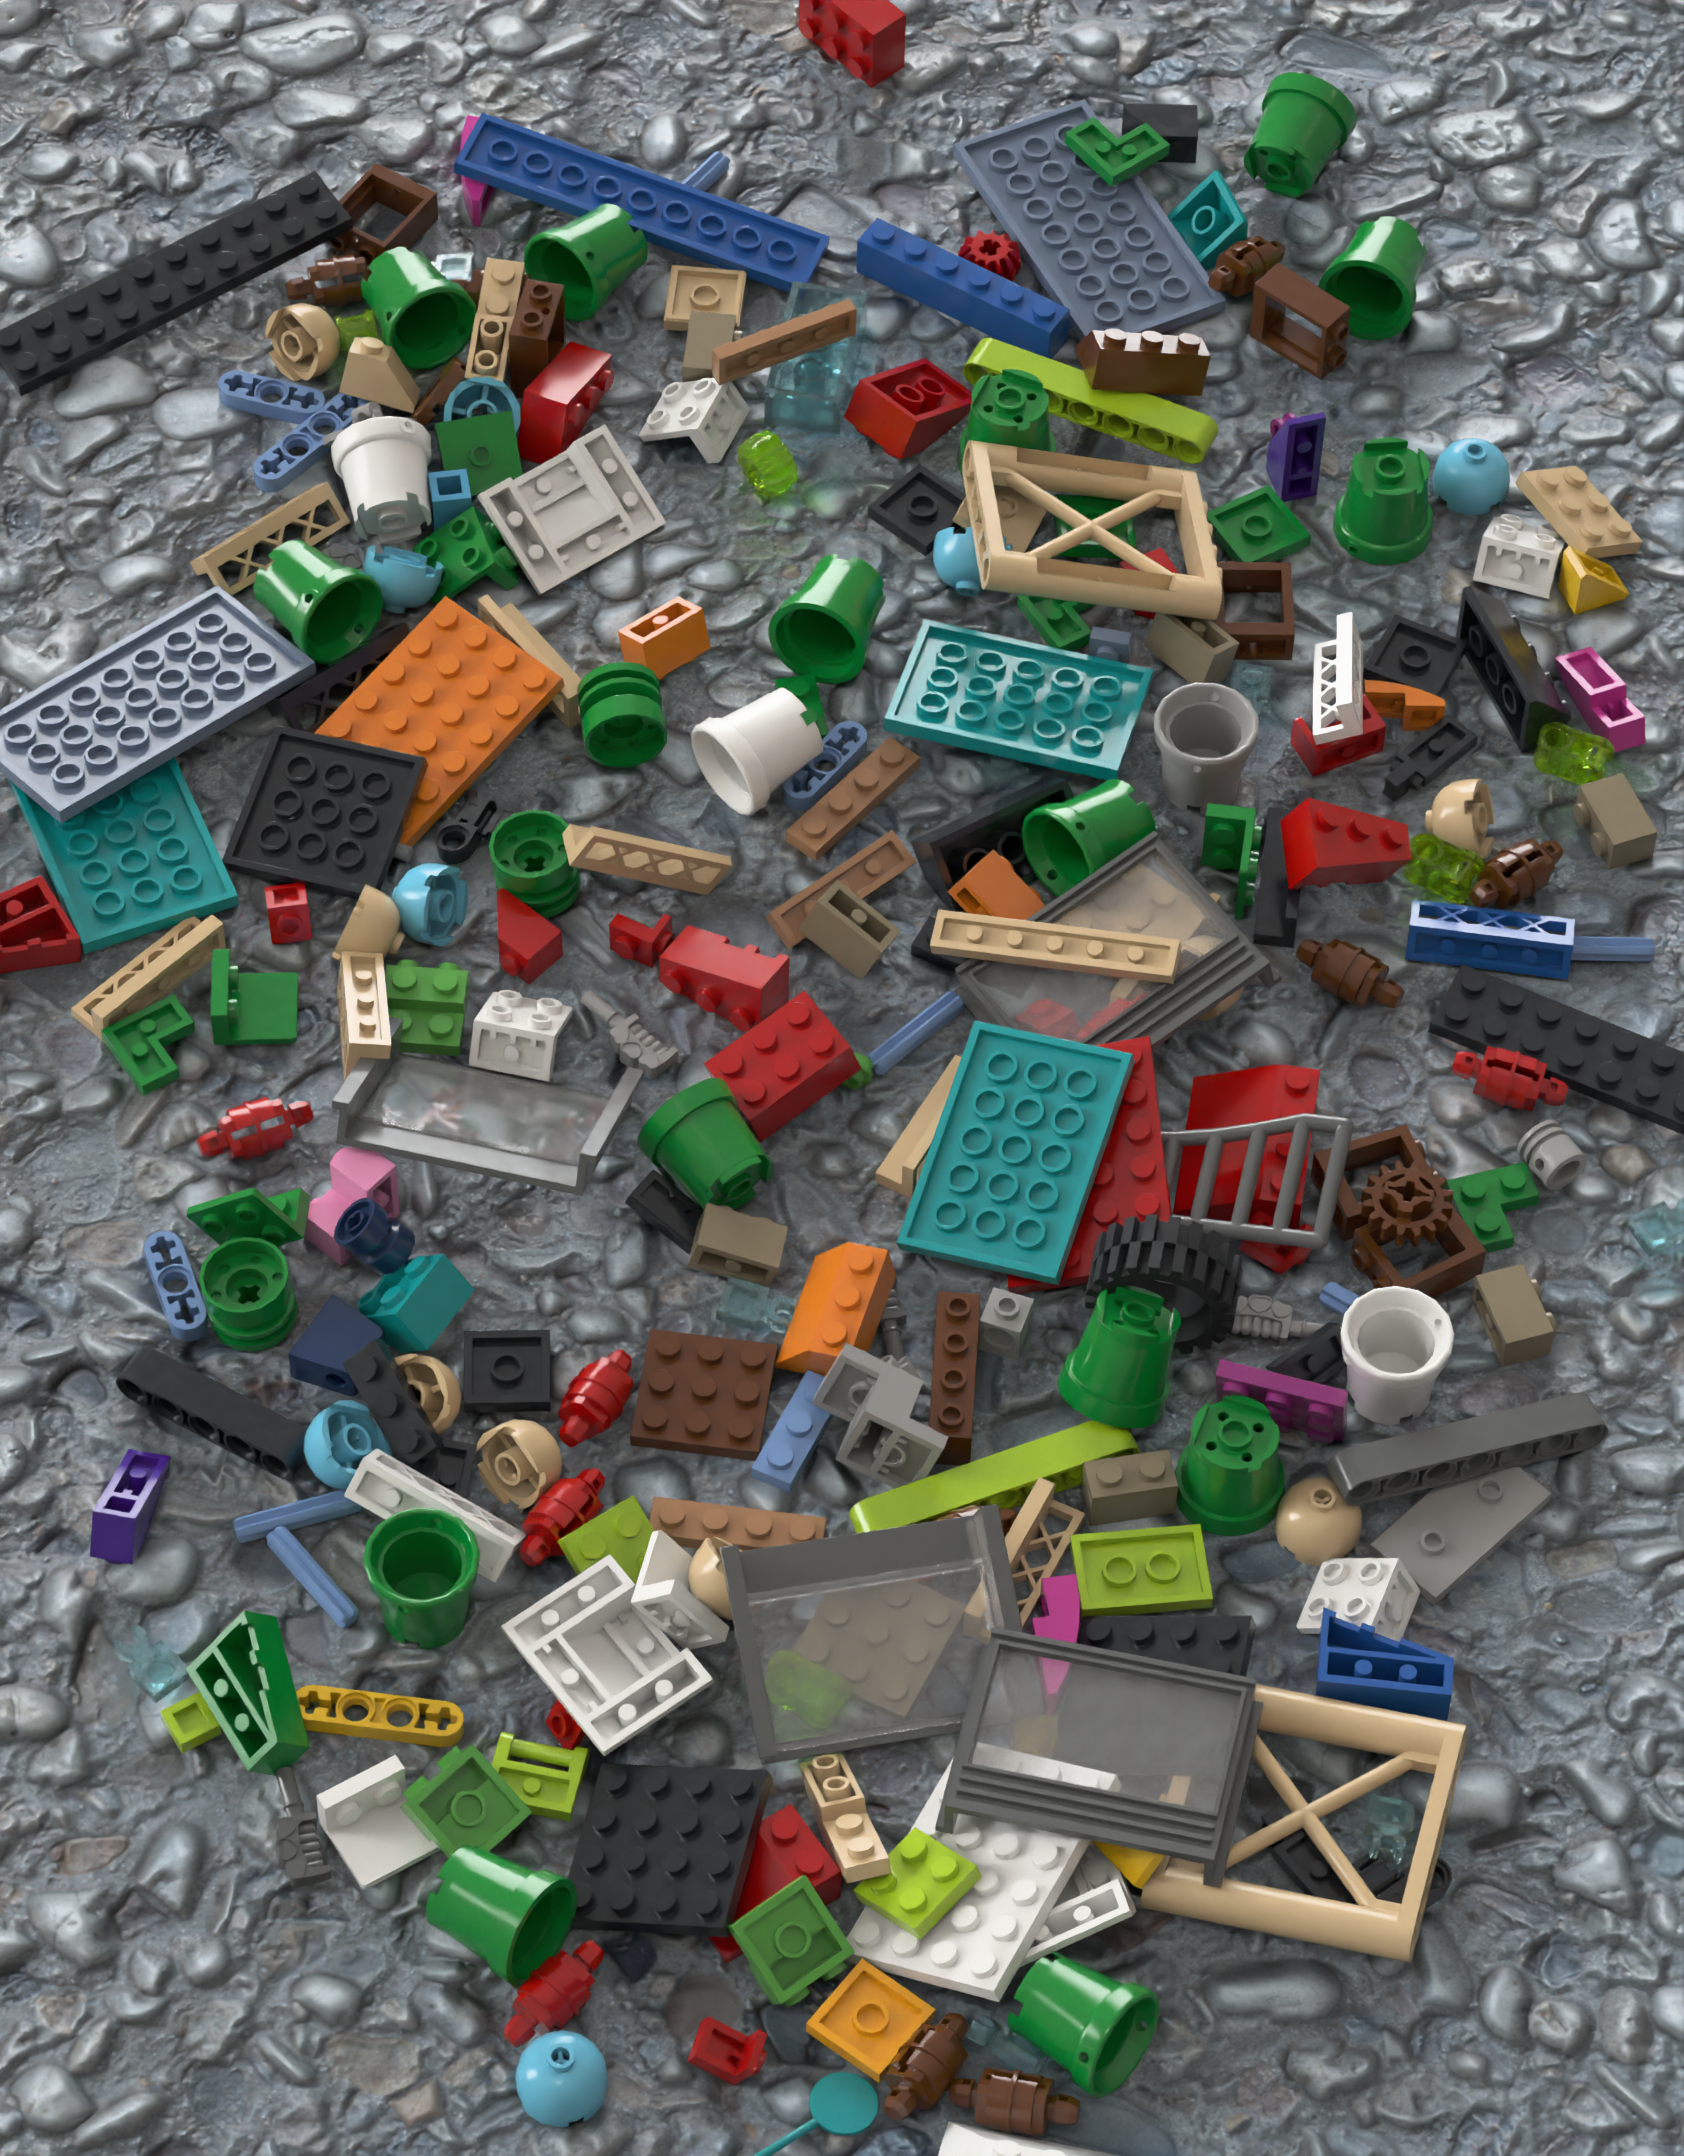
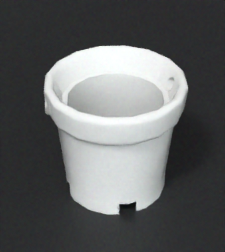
(385, 476)
(755, 749)
(1394, 1352)

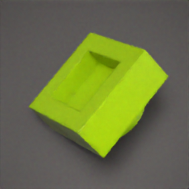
(190, 1722)

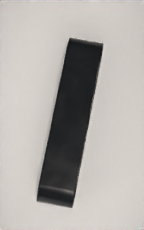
(214, 1412)

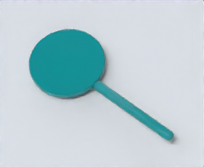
(839, 2104)

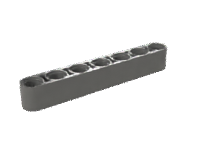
(1466, 1448)

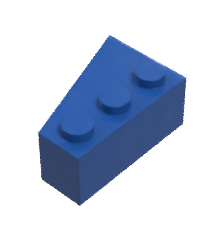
(1381, 1672)

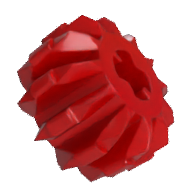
(993, 253)

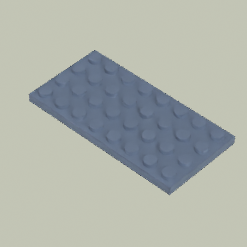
(1088, 243)
(144, 702)

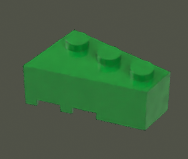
(253, 1693)

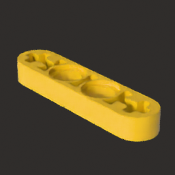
(379, 1708)

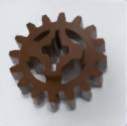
(1407, 1203)

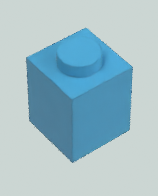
(448, 495)

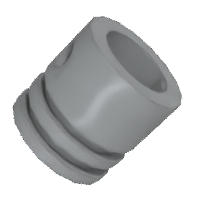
(1551, 1154)

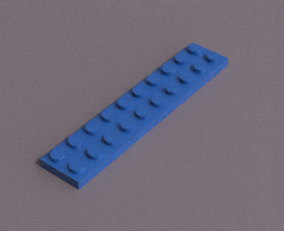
(663, 209)

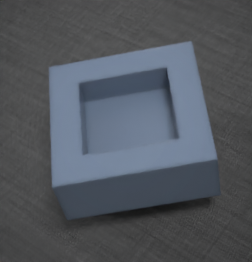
(1110, 644)

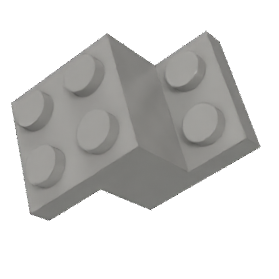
(878, 1406)

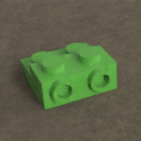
(430, 1004)
(464, 1803)
(791, 1942)

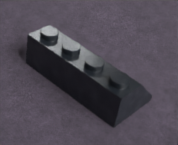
(1508, 668)
(959, 845)

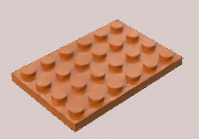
(449, 697)

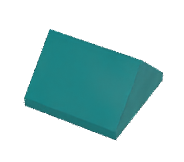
(1210, 220)

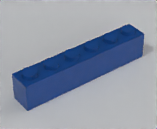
(962, 289)

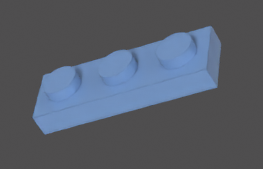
(793, 1437)

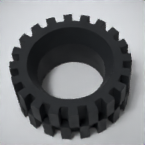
(1201, 1268)

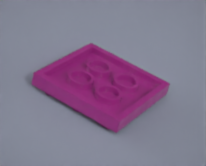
(1291, 1401)

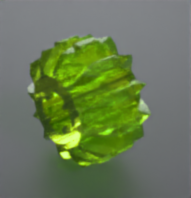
(767, 464)

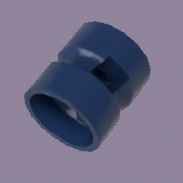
(374, 1238)

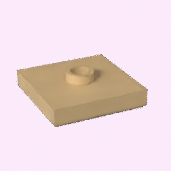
(703, 291)
(1017, 517)

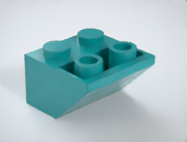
(416, 1301)

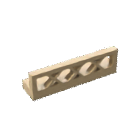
(264, 527)
(518, 630)
(644, 859)
(151, 973)
(362, 1008)
(906, 1159)
(1022, 1540)

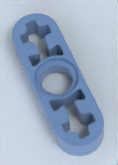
(254, 387)
(821, 781)
(170, 1301)

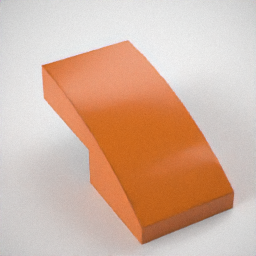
(1414, 706)

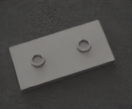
(1460, 1527)

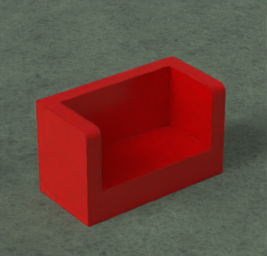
(1340, 752)

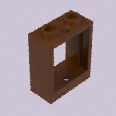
(383, 186)
(1269, 325)
(536, 332)
(1272, 640)
(1361, 1153)
(1458, 1241)

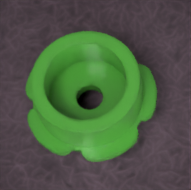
(863, 1076)

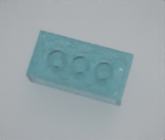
(815, 386)

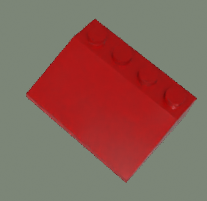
(1242, 1099)

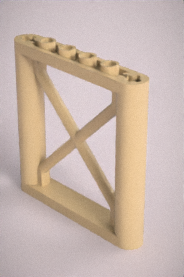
(1142, 485)
(1374, 1924)

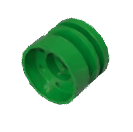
(622, 714)
(533, 861)
(248, 1294)

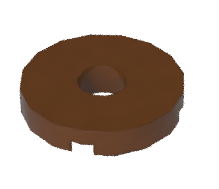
(439, 391)

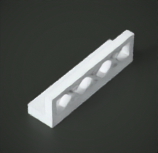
(1346, 688)
(392, 1487)

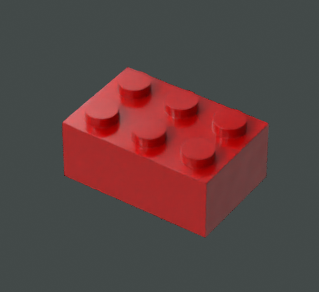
(858, 34)
(784, 1065)

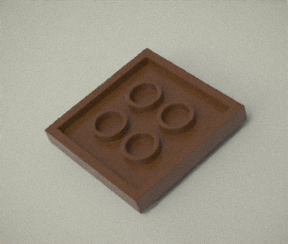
(703, 1395)

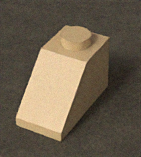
(378, 375)

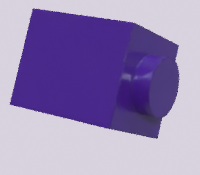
(1296, 457)
(127, 1507)

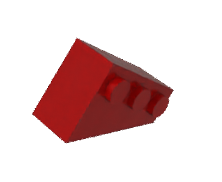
(562, 401)
(1341, 845)
(35, 929)
(725, 978)

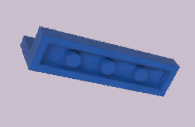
(1490, 942)

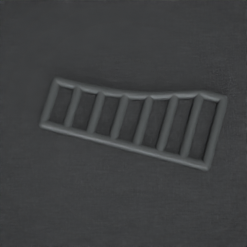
(1257, 1134)

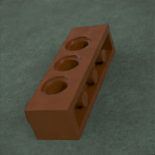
(954, 1374)

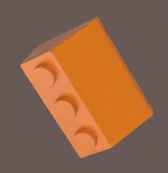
(837, 1307)

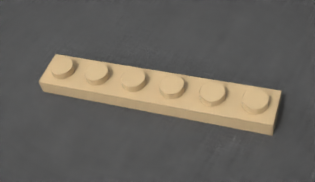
(1056, 946)

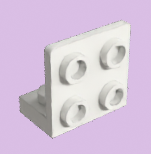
(701, 411)
(1519, 556)
(518, 1034)
(1362, 1591)
(666, 1596)
(369, 1825)

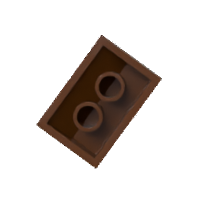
(1144, 362)

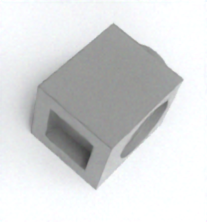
(1005, 1324)

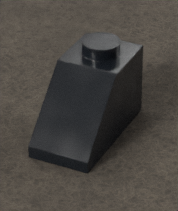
(1172, 122)

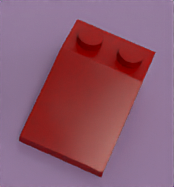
(908, 407)
(780, 1855)

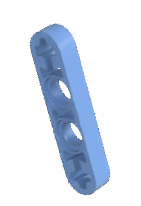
(303, 436)

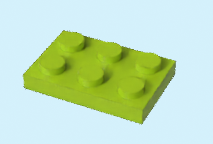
(1141, 1571)

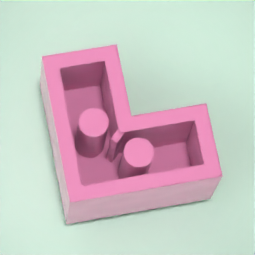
(354, 1176)

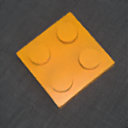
(869, 2019)

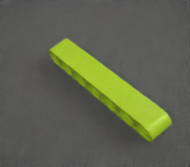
(1122, 414)
(995, 1479)

